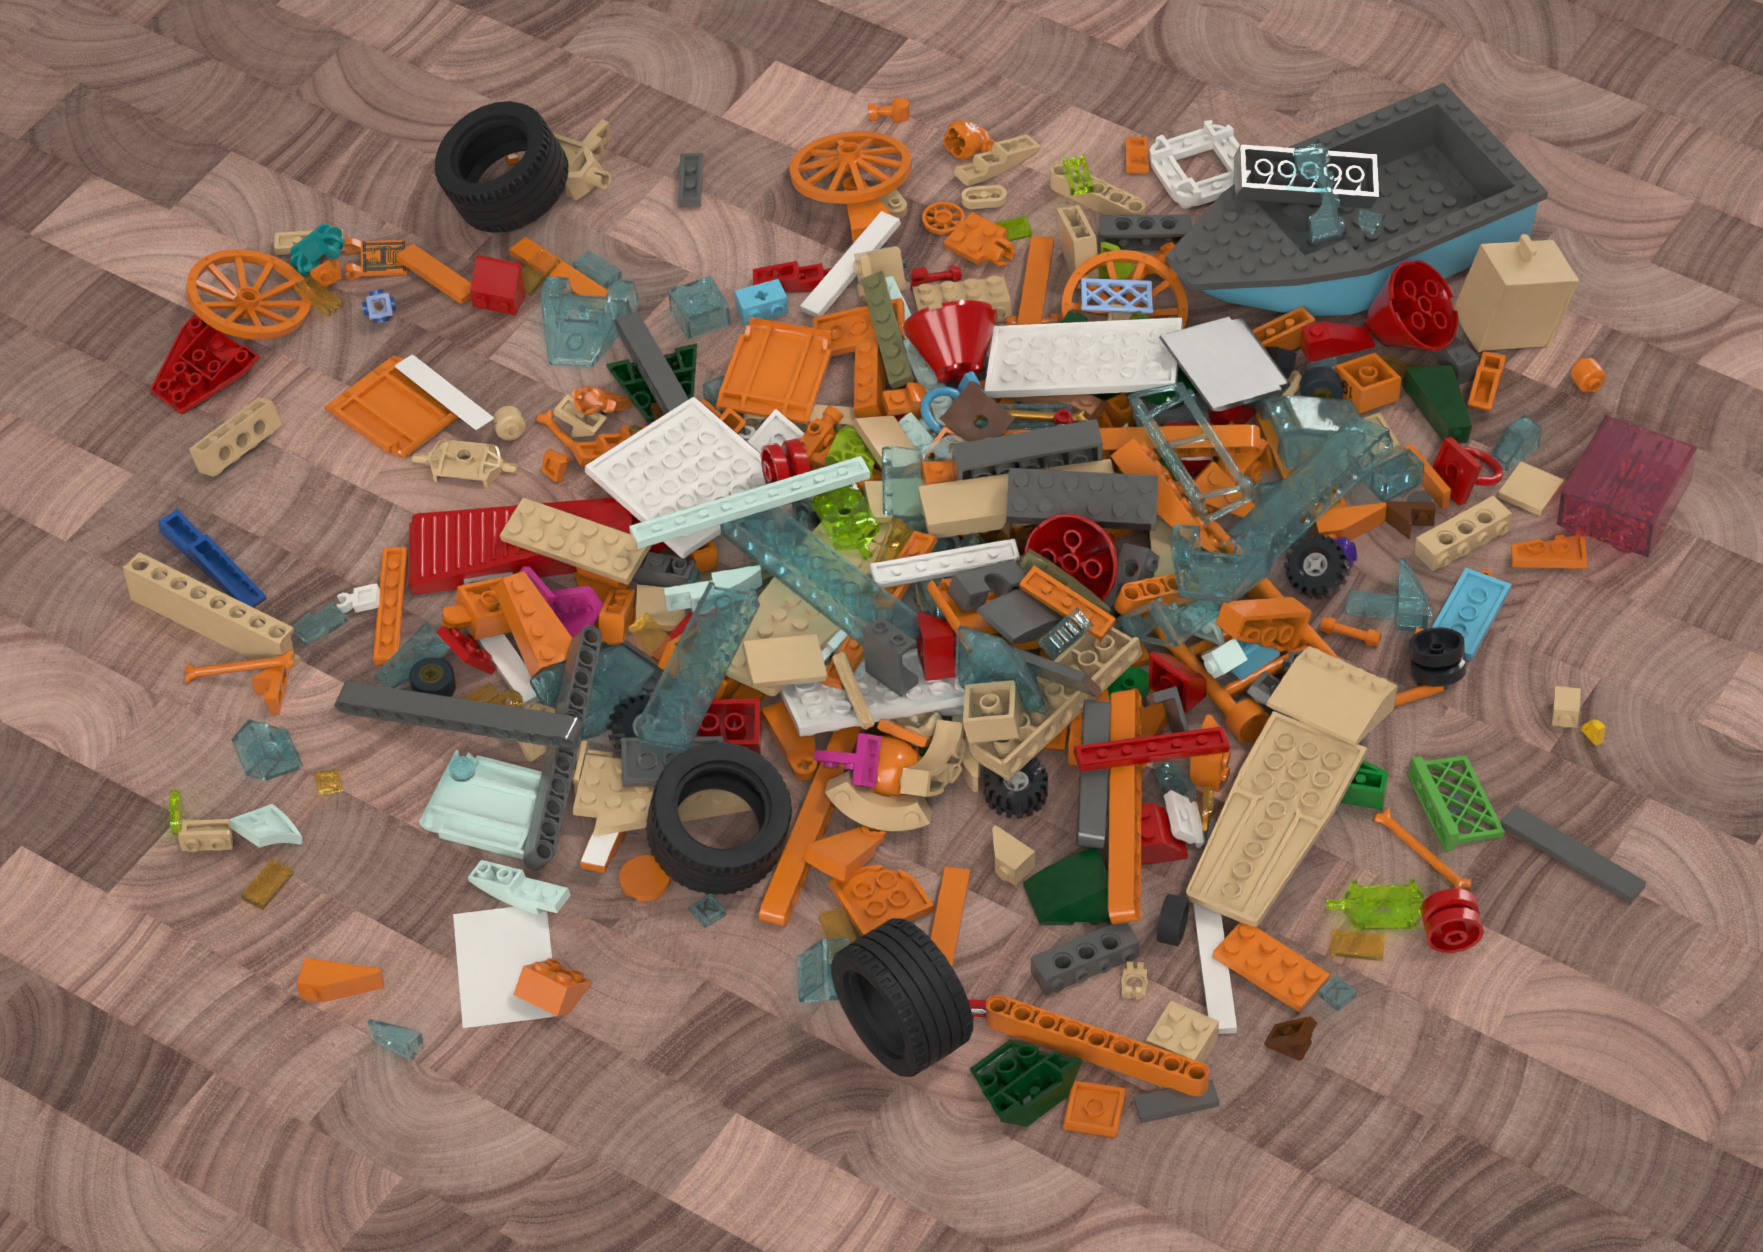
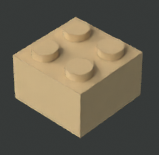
(991, 711)
(1184, 1032)

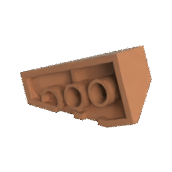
(1092, 404)

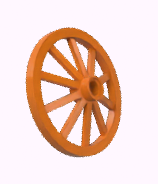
(850, 159)
(1127, 256)
(247, 300)

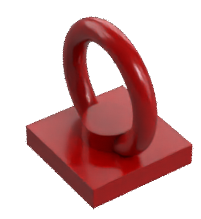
(1461, 470)

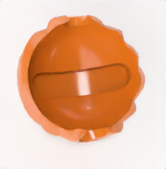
(893, 757)

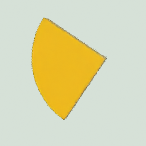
(1594, 731)

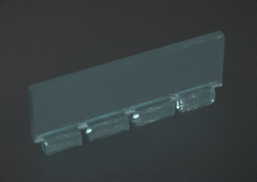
(900, 482)

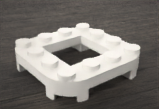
(1183, 189)

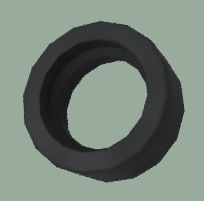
(1173, 919)

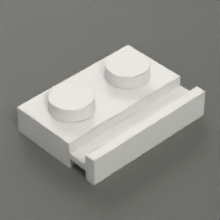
(1184, 819)

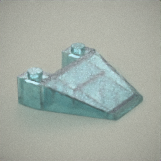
(582, 326)
(1214, 574)

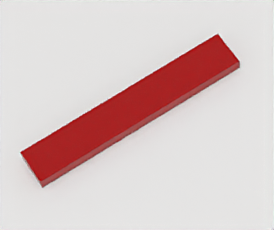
(1151, 749)

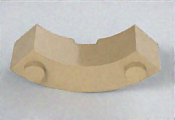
(940, 762)
(877, 811)

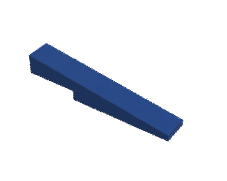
(210, 558)

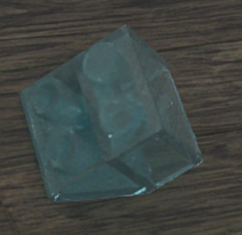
(1395, 474)
(266, 750)
(815, 970)

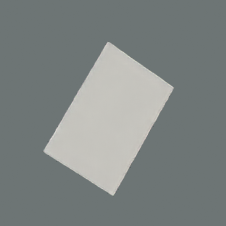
(490, 958)

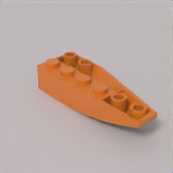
(1142, 460)

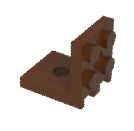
(967, 406)

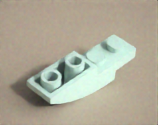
(690, 594)
(516, 889)

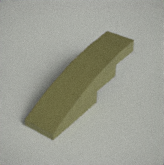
(1034, 559)

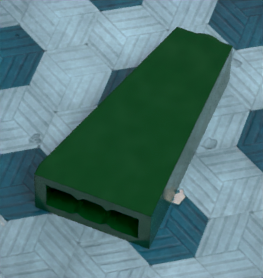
(1439, 400)

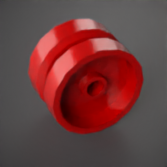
(783, 461)
(1451, 920)

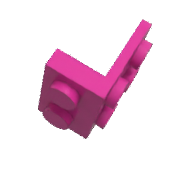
(580, 607)

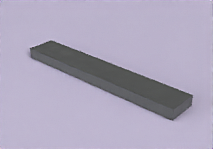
(1573, 854)

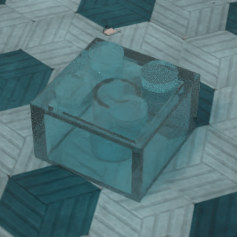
(699, 307)

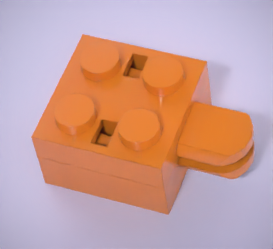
(477, 610)

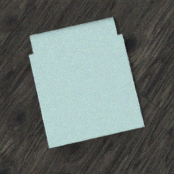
(487, 810)

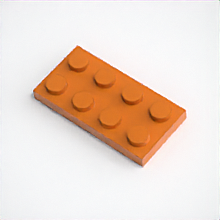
(854, 326)
(1271, 966)

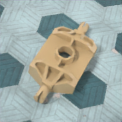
(482, 465)

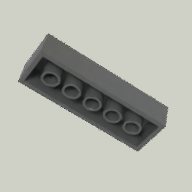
(1272, 176)
(1028, 450)
(1104, 498)

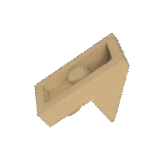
(582, 424)

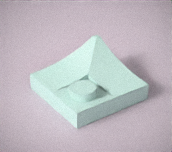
(266, 827)

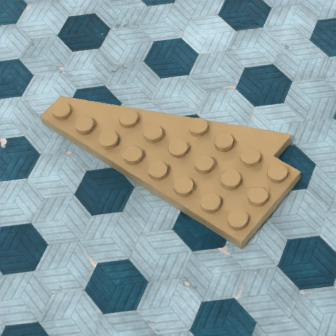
(627, 808)

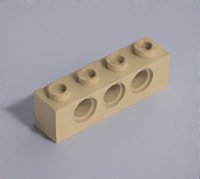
(235, 437)
(1463, 533)

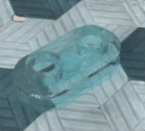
(940, 448)
(1179, 781)

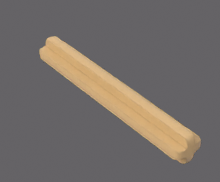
(853, 690)

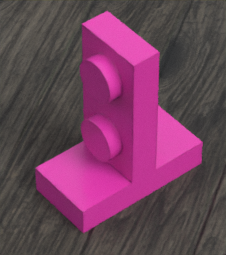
(863, 762)

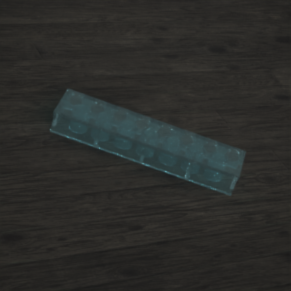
(1314, 480)
(697, 668)

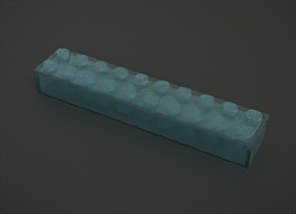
(817, 573)

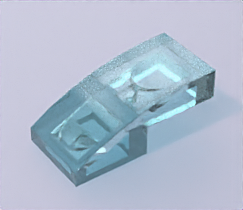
(324, 622)

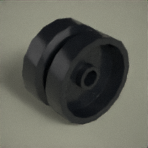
(1437, 656)

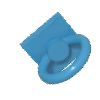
(942, 391)

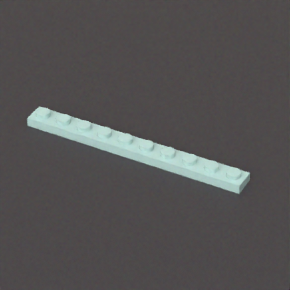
(920, 370)
(749, 502)

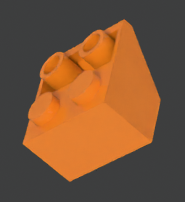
(551, 986)

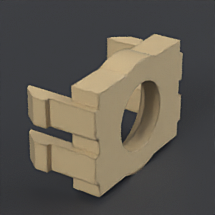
(1132, 973)

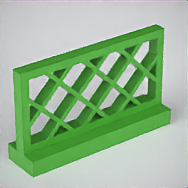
(1434, 805)

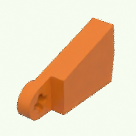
(862, 213)
(794, 748)
(844, 852)

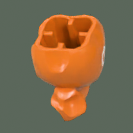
(966, 139)

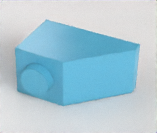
(1257, 658)

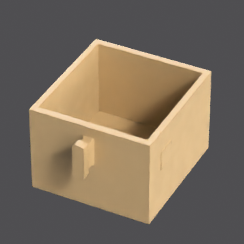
(1515, 294)

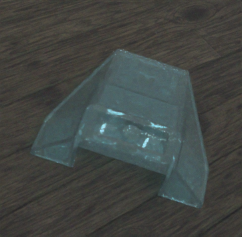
(1303, 423)
(989, 658)
(616, 677)

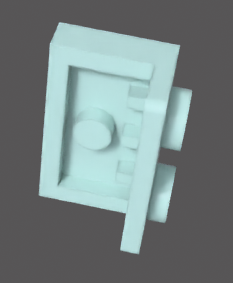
(916, 431)

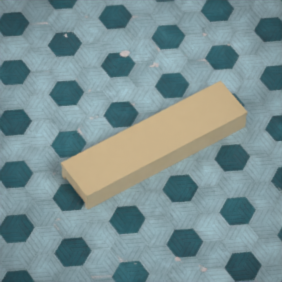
(978, 502)
(207, 613)
(1100, 661)

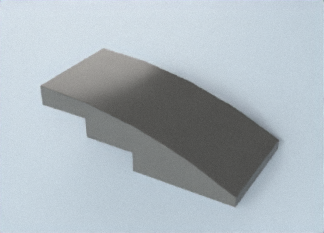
(1019, 616)

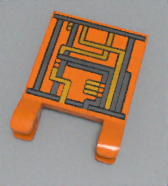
(377, 258)

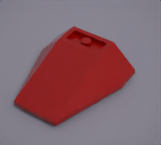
(200, 365)

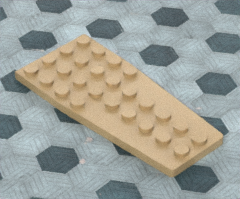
(787, 614)
(1272, 817)

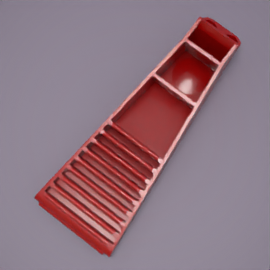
(468, 544)

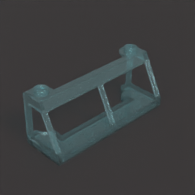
(1144, 419)
(1177, 623)

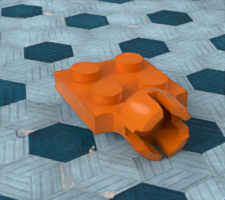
(980, 241)
(593, 400)

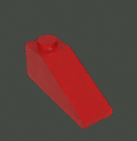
(1333, 339)

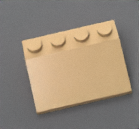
(1333, 696)

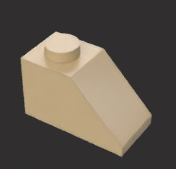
(1011, 857)

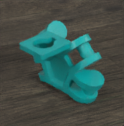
(307, 252)

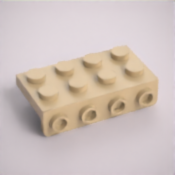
(989, 290)

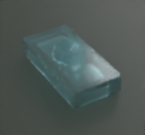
(1371, 604)

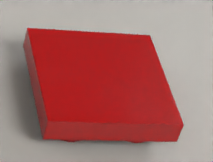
(467, 649)

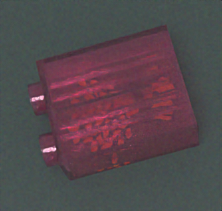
(1626, 486)

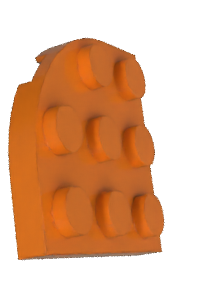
(879, 895)

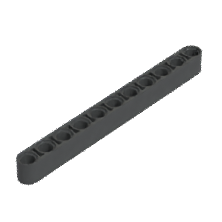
(459, 715)
(560, 762)

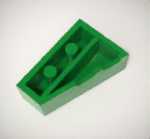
(1367, 787)

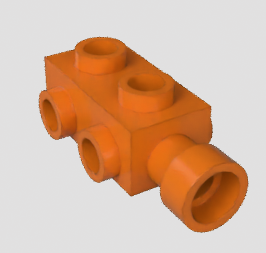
(819, 440)

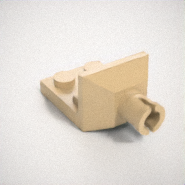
(583, 168)

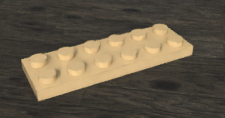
(574, 541)

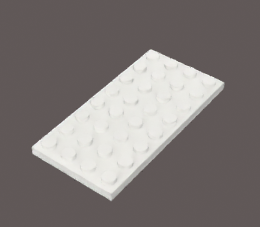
(1080, 358)
(824, 708)

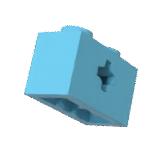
(761, 301)

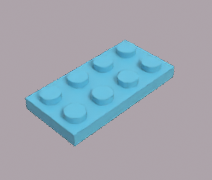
(1473, 608)

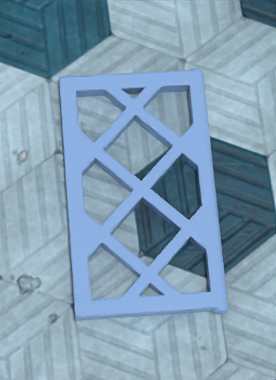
(1128, 285)

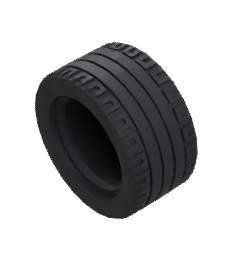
(519, 194)
(727, 769)
(902, 997)

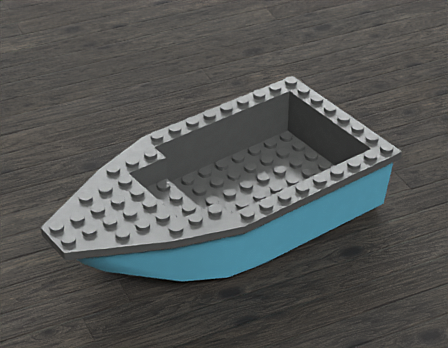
(1439, 198)

